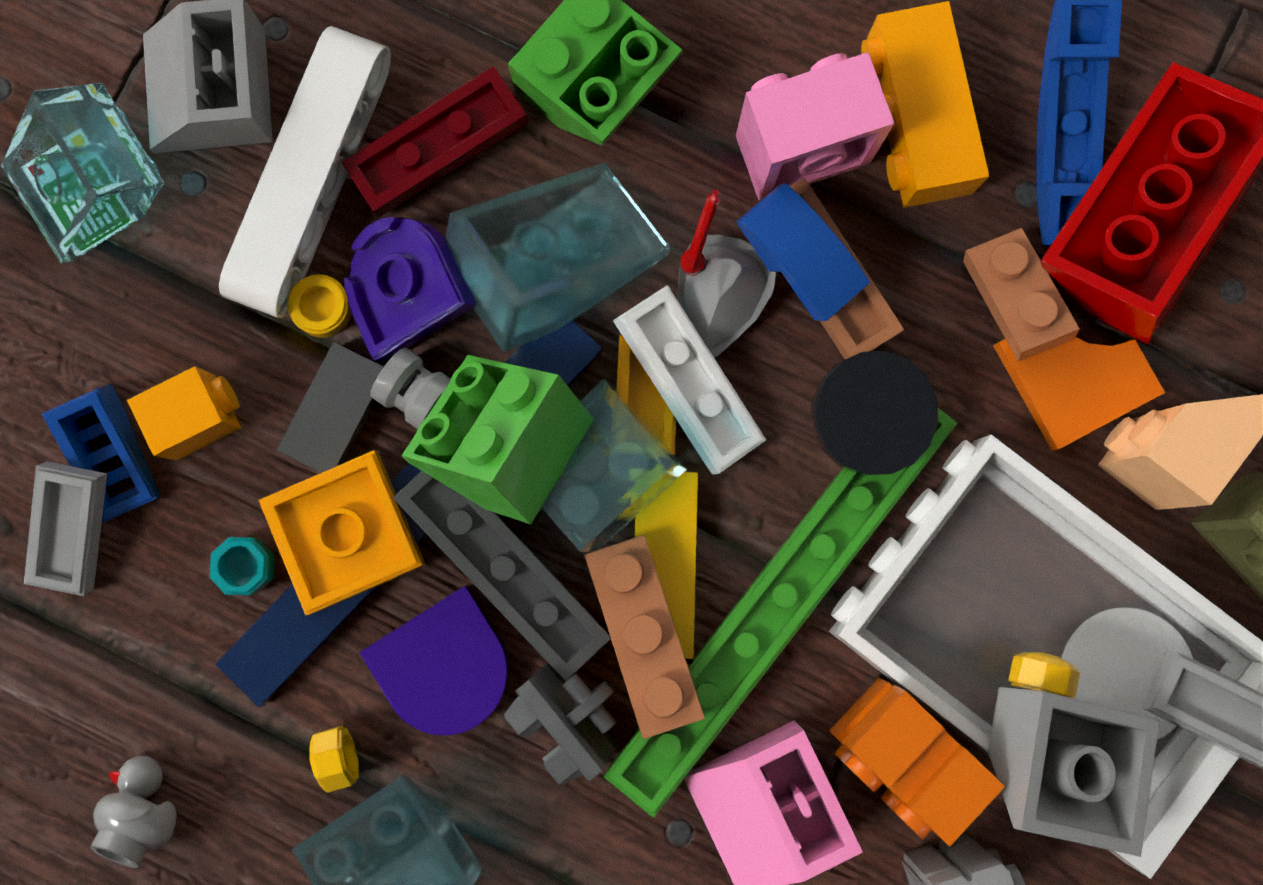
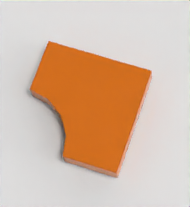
(1080, 386)

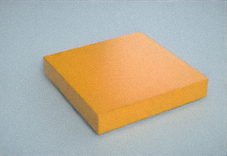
(341, 532)

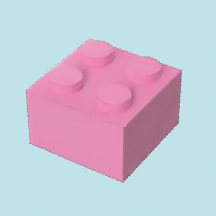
(813, 123)

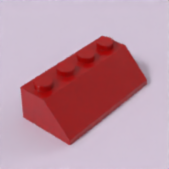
(1160, 201)

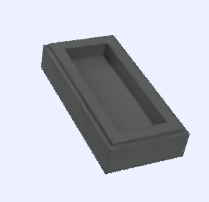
(332, 410)

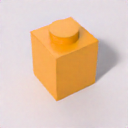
(186, 413)

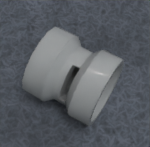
(409, 386)

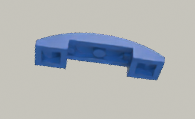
(1073, 106)

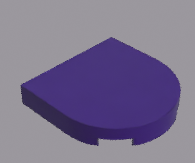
(403, 285)
(442, 666)

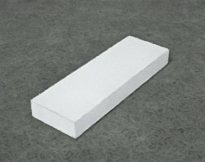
(689, 380)

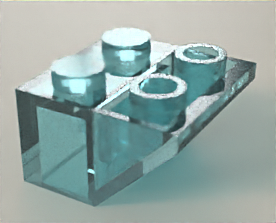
(390, 840)

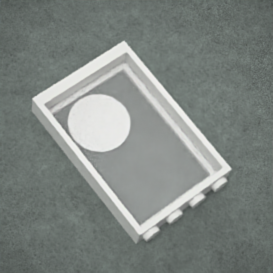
(1022, 566)

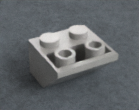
(207, 77)

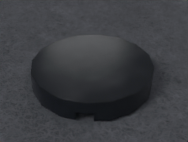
(874, 413)

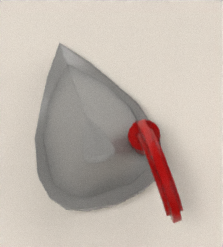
(721, 283)

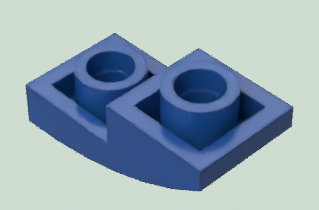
(805, 250)

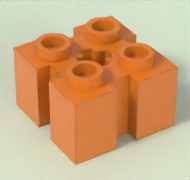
(927, 772)

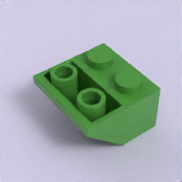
(591, 66)
(500, 436)

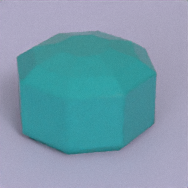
(242, 566)

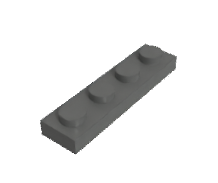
(506, 573)

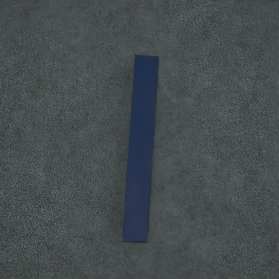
(287, 637)

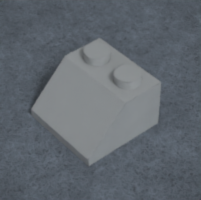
(1073, 768)

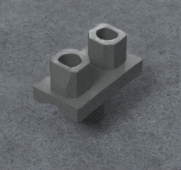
(571, 717)

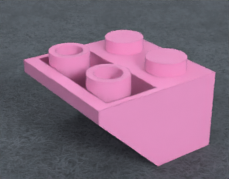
(772, 810)

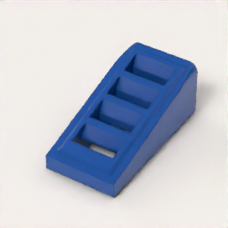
(114, 421)

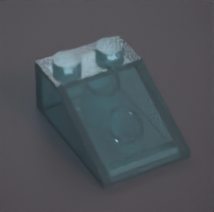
(551, 252)

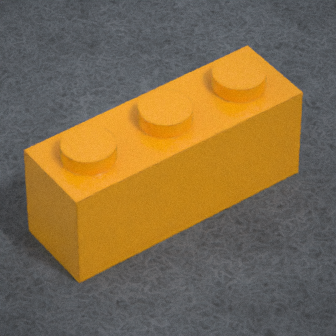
(926, 87)

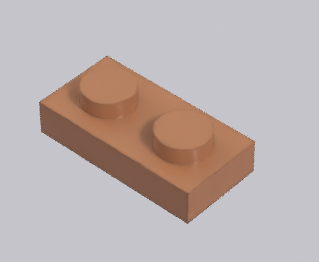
(1020, 294)

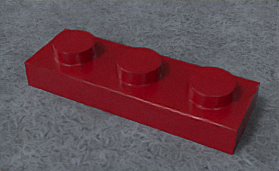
(435, 141)

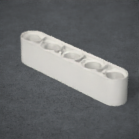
(305, 171)

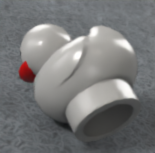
(129, 822)

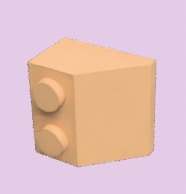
(1184, 451)

